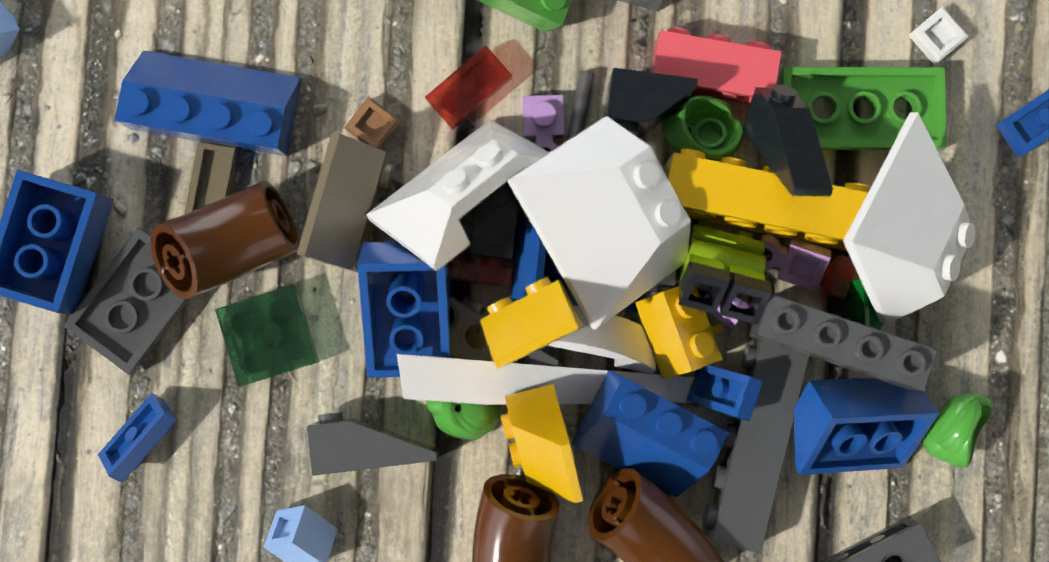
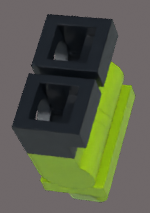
(725, 269)

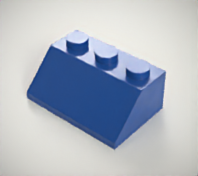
(858, 425)
(650, 434)

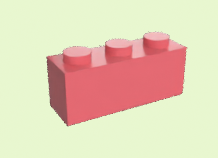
(722, 67)

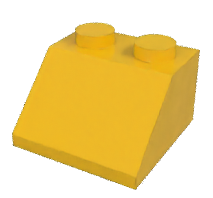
(529, 323)
(541, 442)

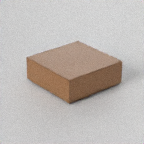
(372, 124)

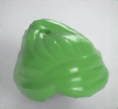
(704, 126)
(464, 419)
(957, 428)

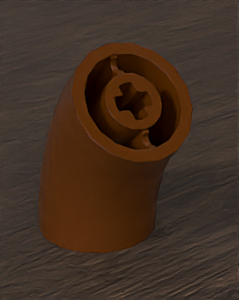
(223, 240)
(514, 521)
(645, 523)

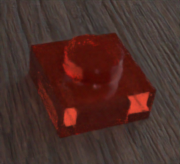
(837, 278)

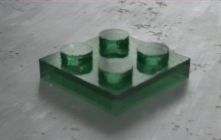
(267, 335)

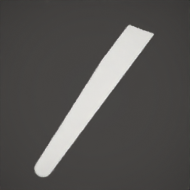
(484, 384)

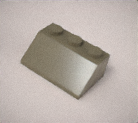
(343, 196)

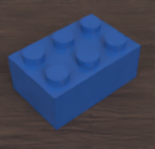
(49, 241)

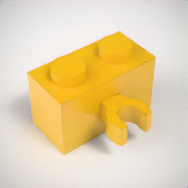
(678, 334)

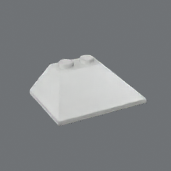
(428, 207)
(605, 217)
(909, 228)

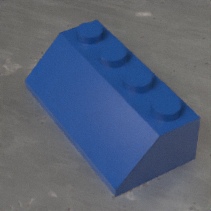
(209, 102)

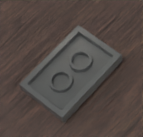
(127, 307)

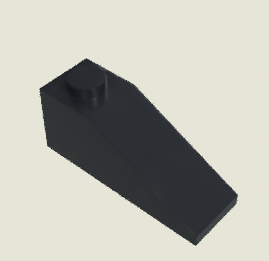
(787, 140)

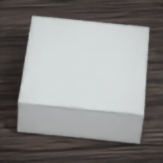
(938, 35)

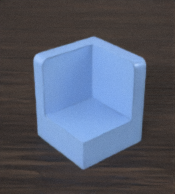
(300, 536)

